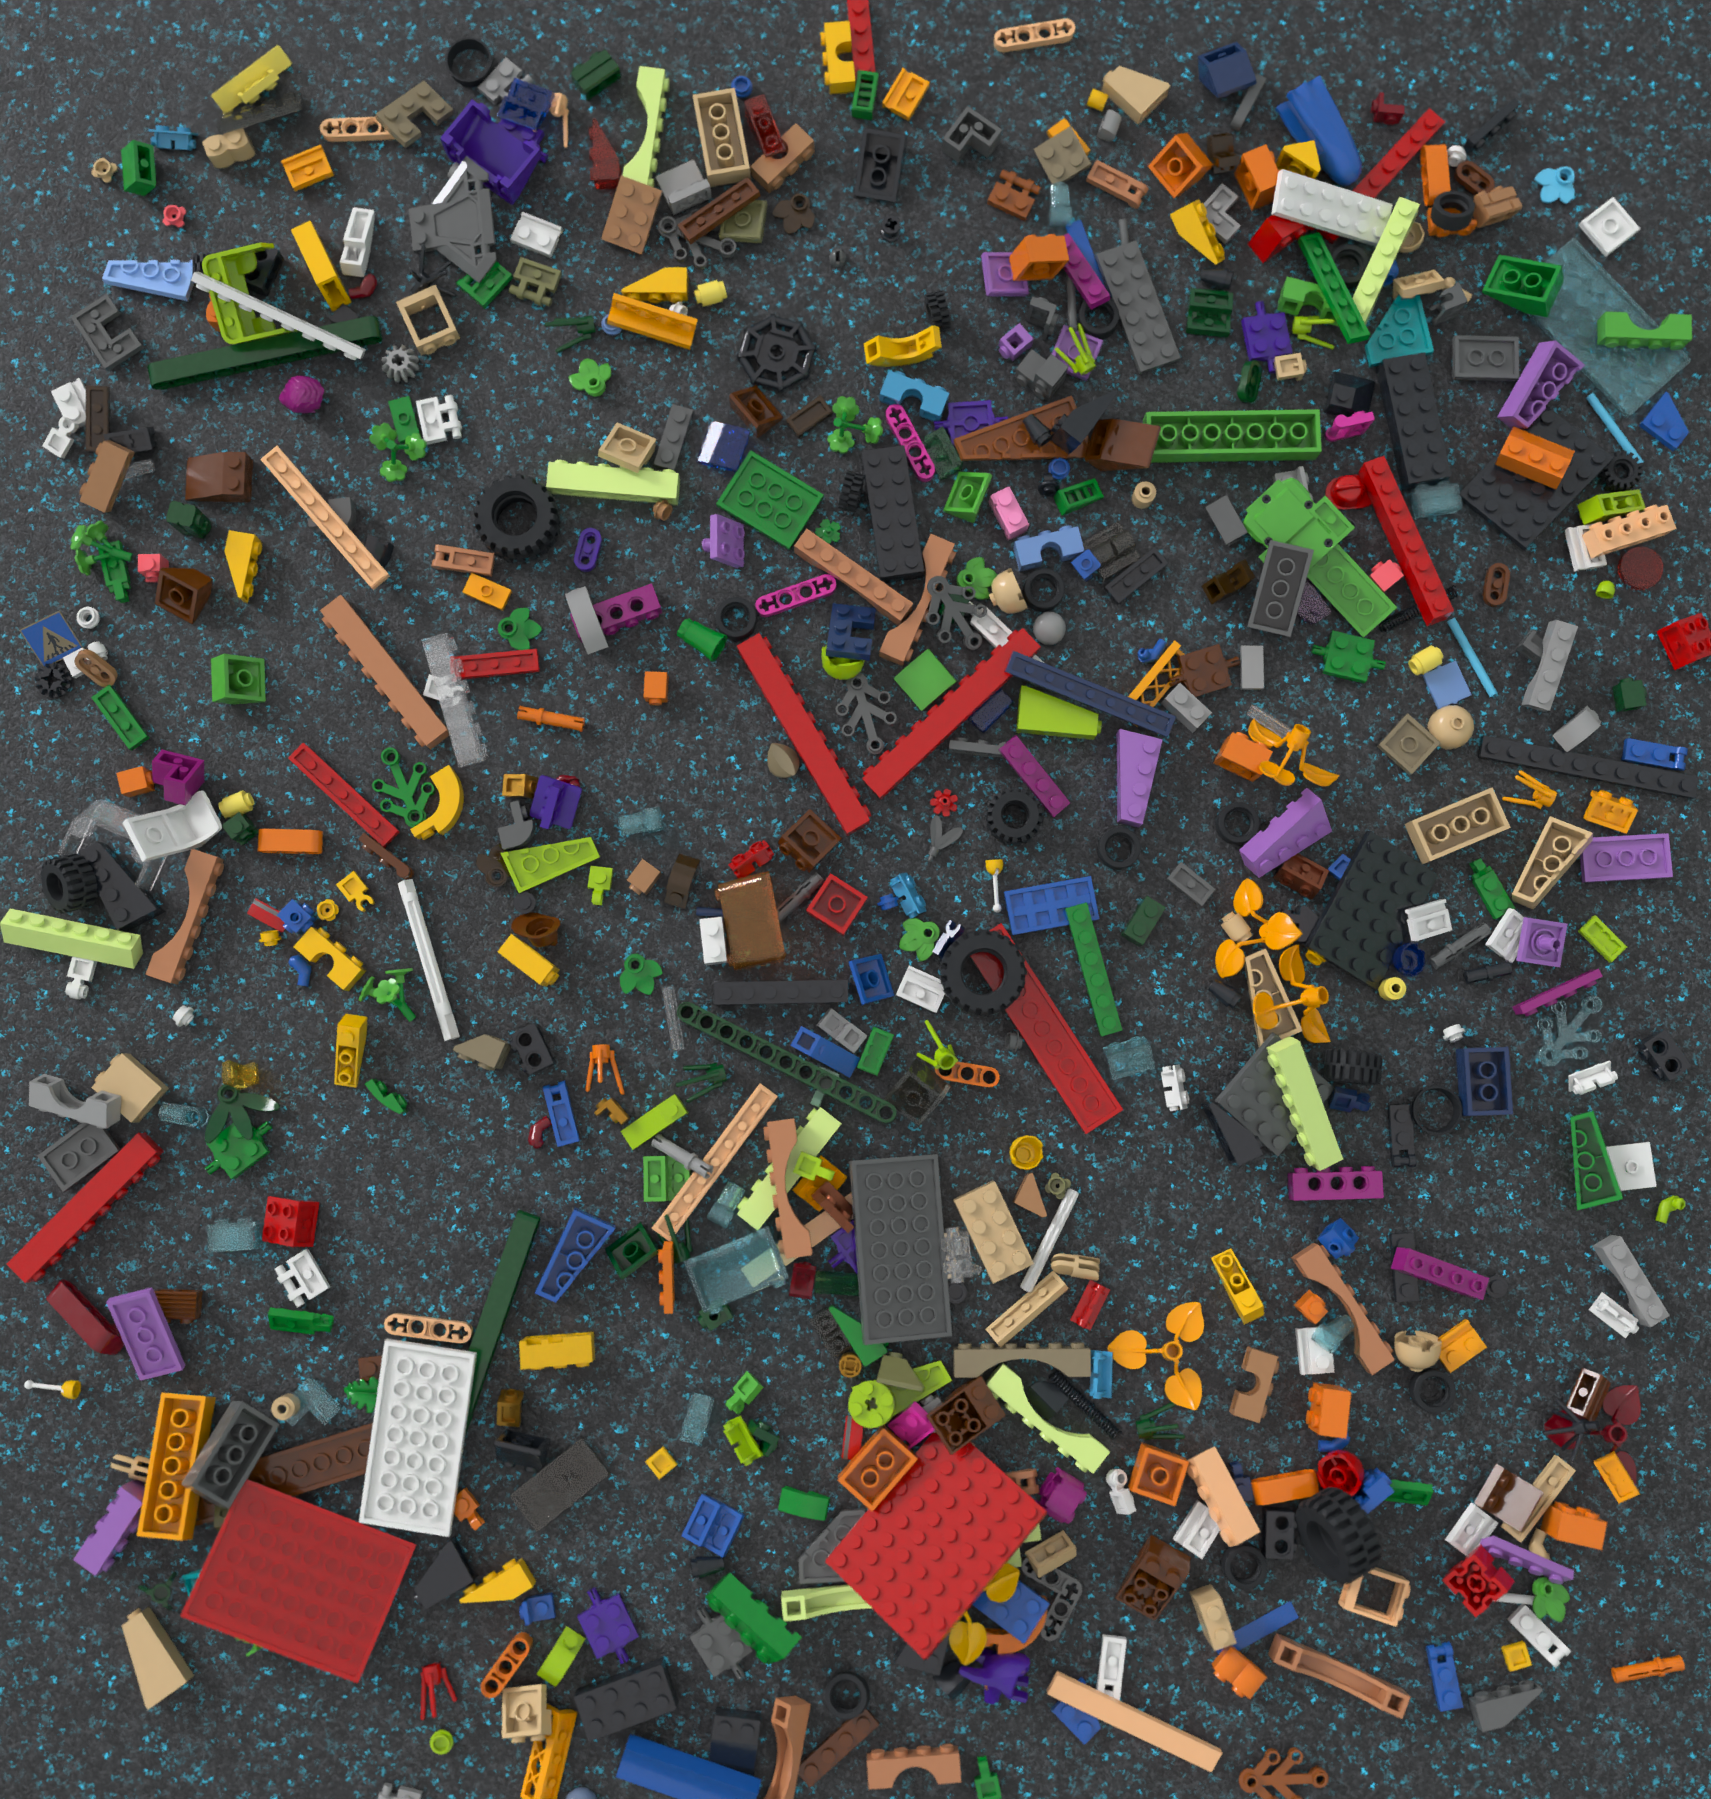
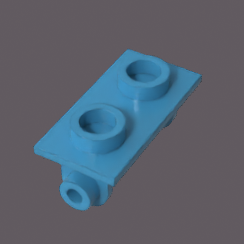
(164, 137)
(906, 887)
(1101, 1374)

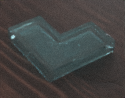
(316, 1400)

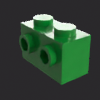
(138, 168)

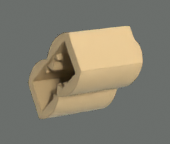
(228, 148)

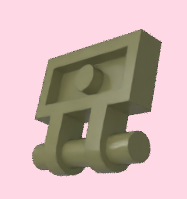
(536, 275)

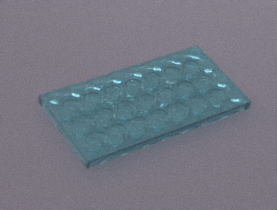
(1620, 373)

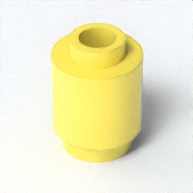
(710, 293)
(1425, 660)
(235, 803)
(1386, 992)

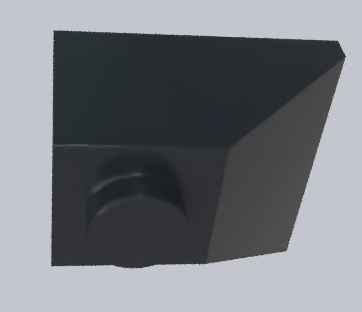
(1349, 394)

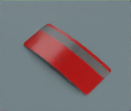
(266, 914)
(852, 1438)

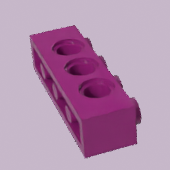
(624, 603)
(1370, 1188)
(1439, 1273)

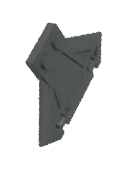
(459, 222)

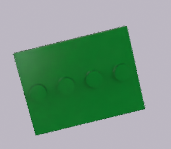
(770, 500)

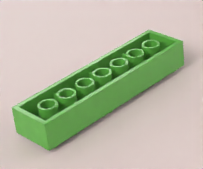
(1236, 435)

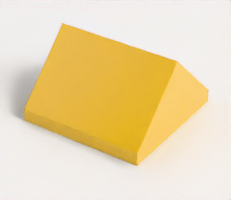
(1300, 159)

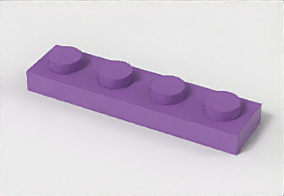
(1520, 1557)

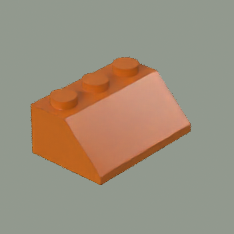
(1534, 457)

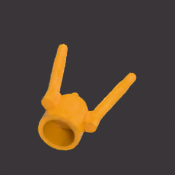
(1542, 793)

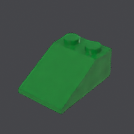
(1525, 284)

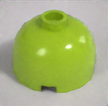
(841, 667)

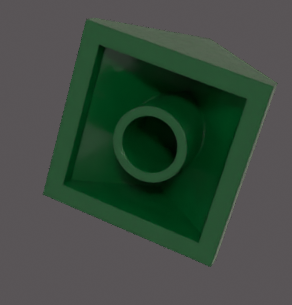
(632, 1250)

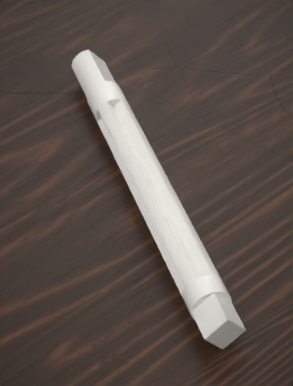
(428, 960)

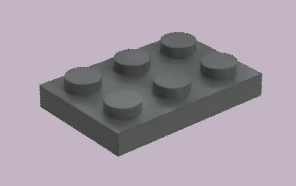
(1485, 358)
(78, 1154)

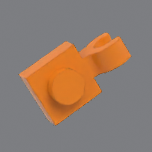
(465, 1508)

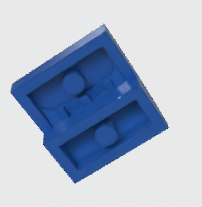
(713, 1525)

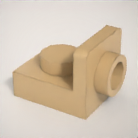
(1290, 366)

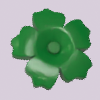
(828, 532)

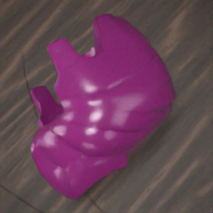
(302, 394)

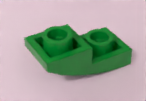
(392, 1101)
(803, 1504)

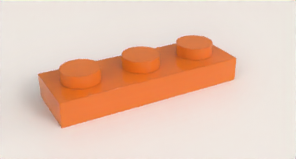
(666, 1277)

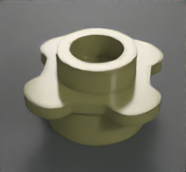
(1051, 1186)

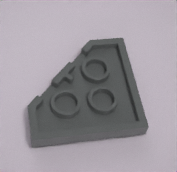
(812, 1562)

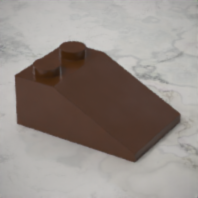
(219, 477)

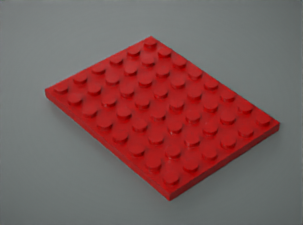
(936, 1541)
(299, 1581)

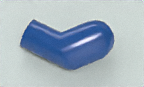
(1154, 654)
(302, 967)
(1335, 1444)

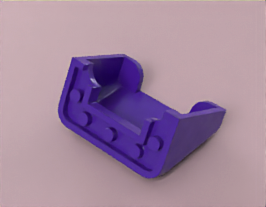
(492, 149)

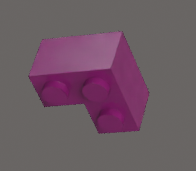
(178, 774)

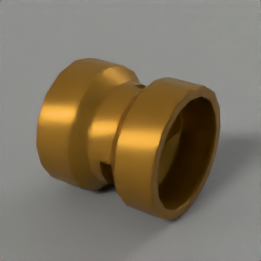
(850, 1364)

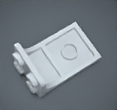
(173, 828)

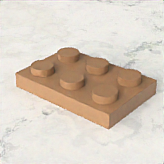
(631, 214)

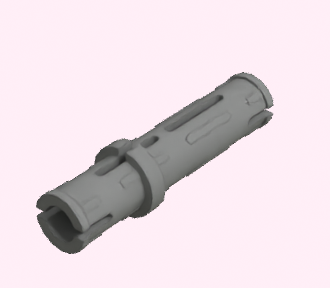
(689, 1160)

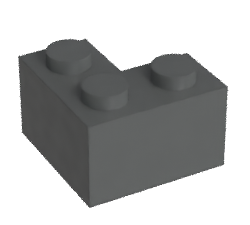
(971, 131)
(1041, 374)

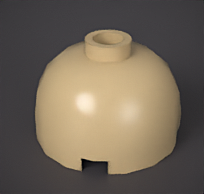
(1007, 593)
(1451, 726)
(1417, 1350)

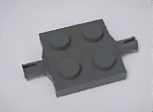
(719, 1645)

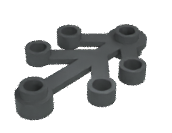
(704, 240)
(953, 609)
(865, 710)

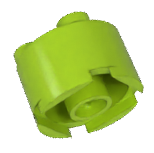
(859, 1408)

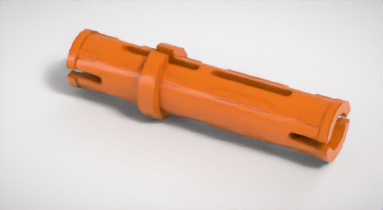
(550, 718)
(1647, 1669)

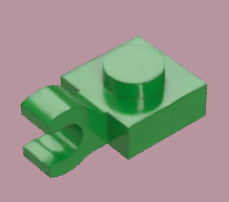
(987, 1783)

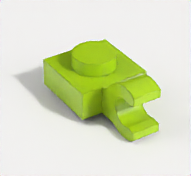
(599, 880)
(810, 1166)

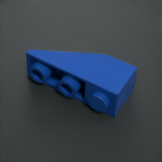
(825, 1051)

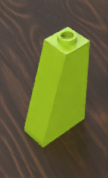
(1054, 717)

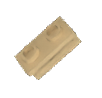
(1417, 284)

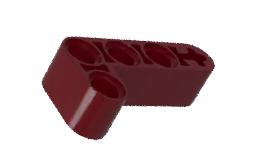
(85, 1318)

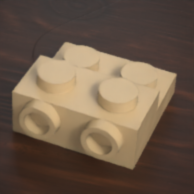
(627, 447)
(525, 1713)

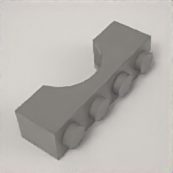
(1556, 648)
(52, 1096)
(1642, 1297)

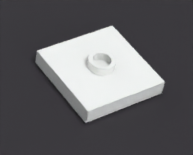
(1609, 226)
(1633, 1165)

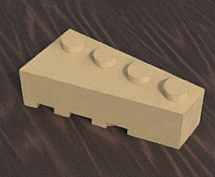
(1552, 856)
(1263, 978)

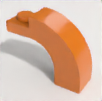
(1008, 1643)

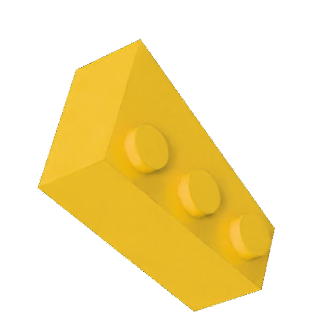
(557, 1350)

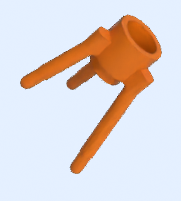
(600, 1056)

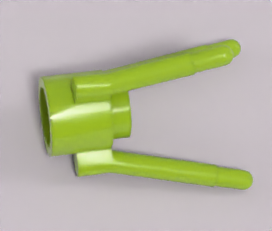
(1303, 325)
(1084, 362)
(943, 1056)

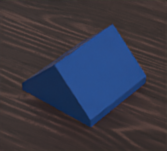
(871, 979)

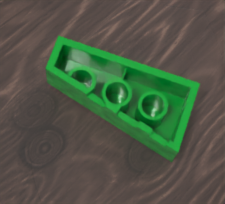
(1593, 1168)
(751, 1620)

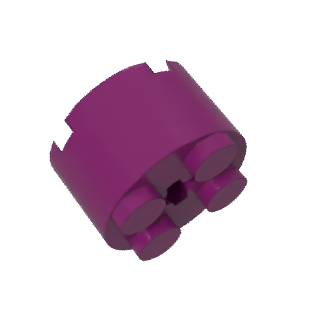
(1061, 1495)

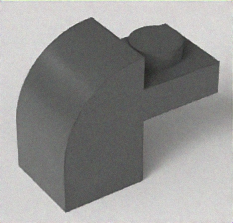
(344, 508)
(518, 834)

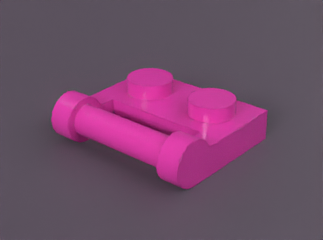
(1348, 427)

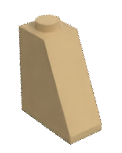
(1134, 92)

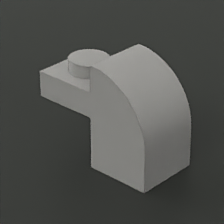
(1577, 729)

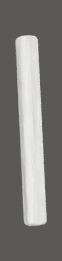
(1049, 1240)

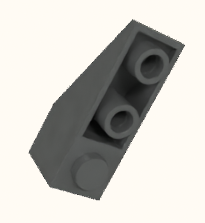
(1499, 1707)

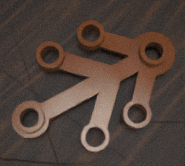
(1279, 1778)

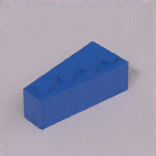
(575, 1248)

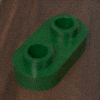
(1249, 381)

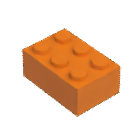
(877, 1467)

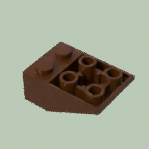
(1121, 445)
(965, 1414)
(1154, 1577)

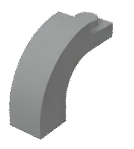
(586, 620)

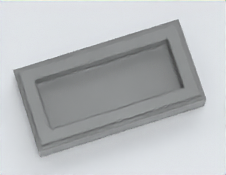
(1251, 668)

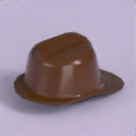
(538, 928)

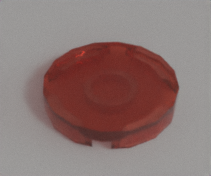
(1640, 568)

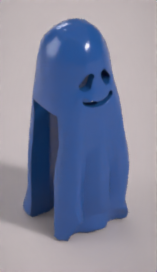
(1315, 117)

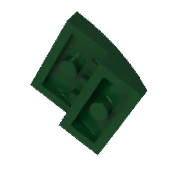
(1209, 312)

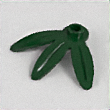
(235, 1107)

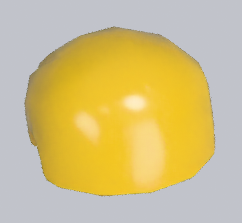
(1026, 1152)

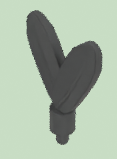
(937, 840)

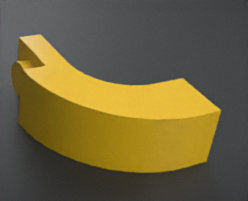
(902, 351)
(449, 807)

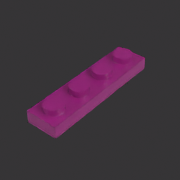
(1084, 276)
(1034, 776)
(1549, 997)

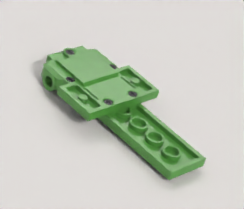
(1291, 517)

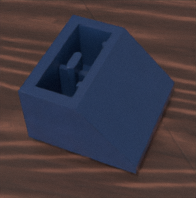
(1226, 70)

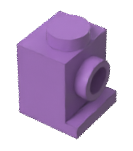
(1016, 336)

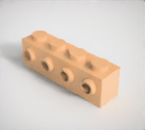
(1628, 531)
(1222, 1497)

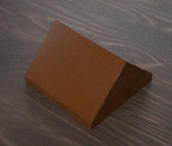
(755, 410)

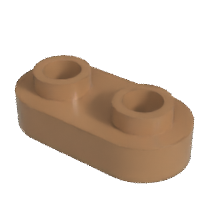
(95, 668)

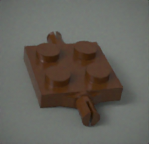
(1204, 670)

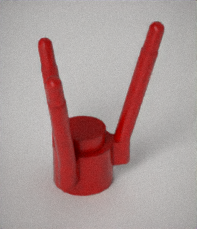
(431, 1676)

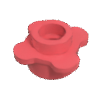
(172, 210)

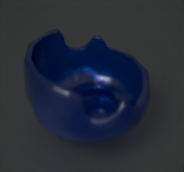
(1409, 959)

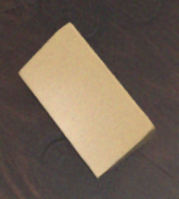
(1051, 1553)

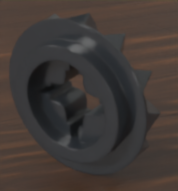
(57, 688)

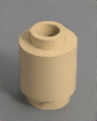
(1139, 499)
(1236, 927)
(292, 1406)

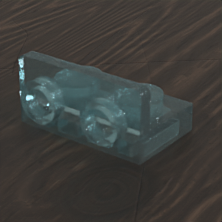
(1129, 1057)

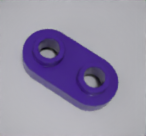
(587, 550)

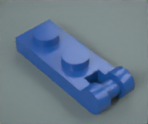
(1654, 754)
(561, 1114)
(1444, 1677)

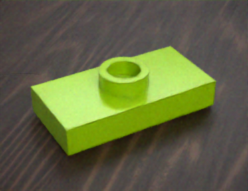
(1602, 939)

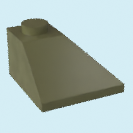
(898, 1373)

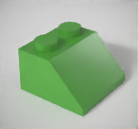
(238, 679)

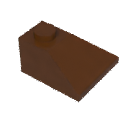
(183, 592)

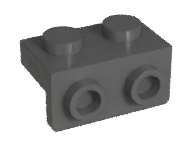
(1043, 315)

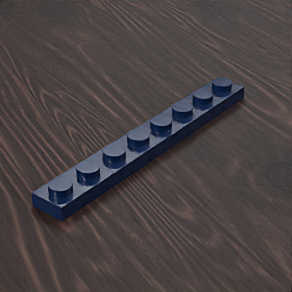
(1089, 694)

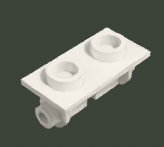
(1175, 1079)
(1584, 1080)
(1614, 1315)

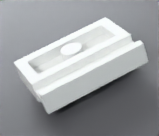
(536, 235)
(72, 402)
(1578, 551)
(1428, 920)
(1506, 935)
(921, 989)
(1311, 1356)
(1470, 1529)
(1197, 1530)

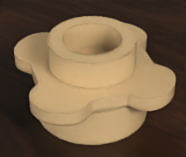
(101, 165)

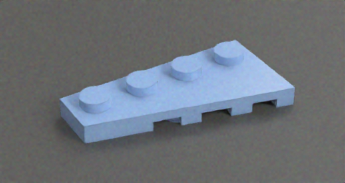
(154, 277)

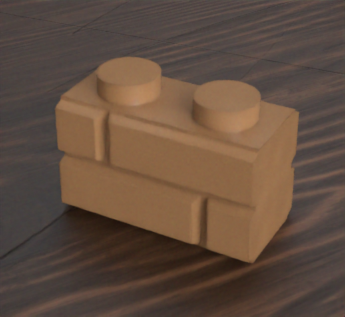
(1496, 205)

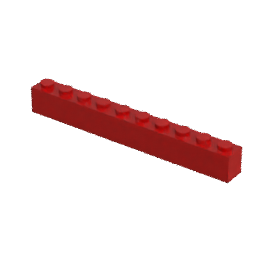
(948, 716)
(803, 734)

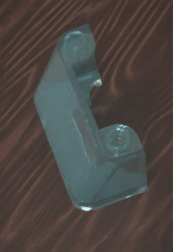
(737, 1270)

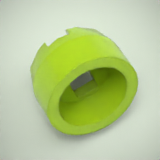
(1605, 590)

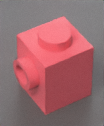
(1386, 574)

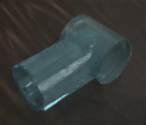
(1059, 212)
(646, 821)
(183, 1114)
(723, 1209)
(1333, 1333)

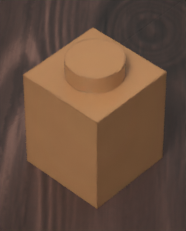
(643, 878)

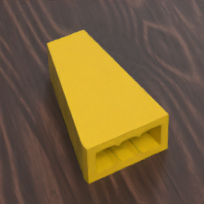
(320, 265)

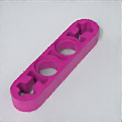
(912, 441)
(794, 592)

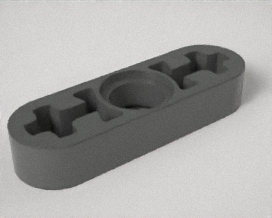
(1247, 103)

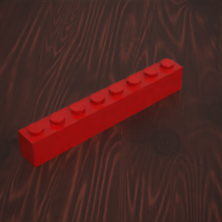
(1405, 541)
(85, 1208)

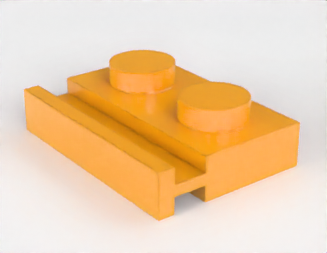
(905, 94)
(307, 168)
(1459, 1345)

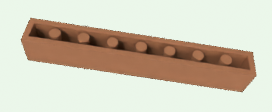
(385, 671)

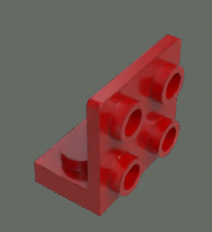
(1686, 640)
(290, 1222)

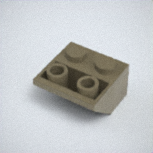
(486, 1049)

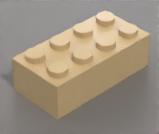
(721, 137)
(1457, 825)
(993, 1231)

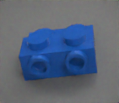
(1373, 1490)

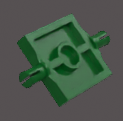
(1348, 657)
(235, 1152)

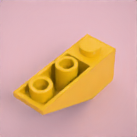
(1195, 228)
(664, 285)
(242, 556)
(350, 1049)
(1238, 1286)
(504, 1585)

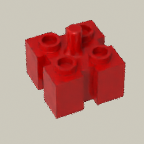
(1478, 1580)

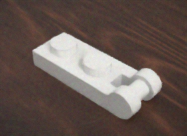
(1538, 1634)
(1111, 1664)

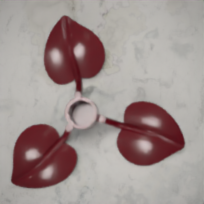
(1623, 1406)

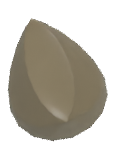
(782, 761)

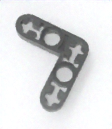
(1059, 1587)

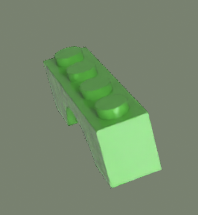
(1618, 330)

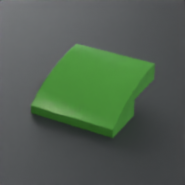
(925, 679)
(663, 1178)

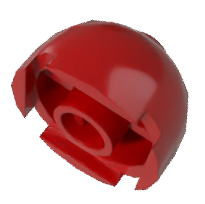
(1341, 1470)

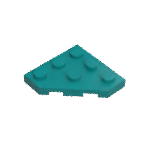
(1400, 332)

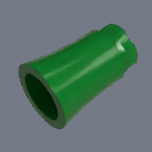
(702, 638)

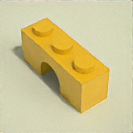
(840, 73)
(345, 970)

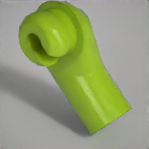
(1668, 1205)

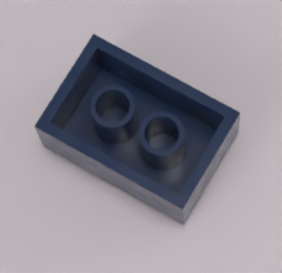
(1484, 1081)

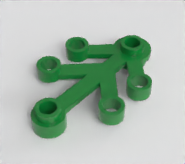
(405, 791)

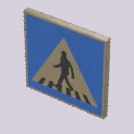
(51, 638)

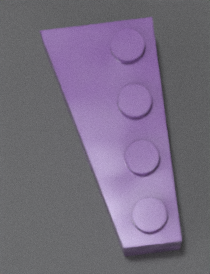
(1539, 383)
(1136, 768)
(1287, 835)
(113, 1529)

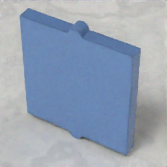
(1446, 684)

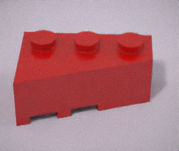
(1276, 235)

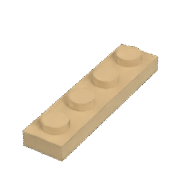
(1026, 1308)
(1550, 1482)

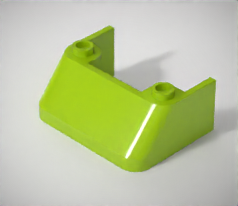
(234, 322)

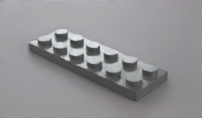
(1138, 307)

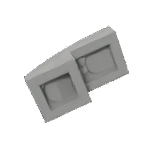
(841, 1030)

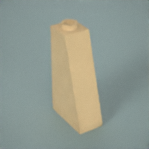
(154, 1657)

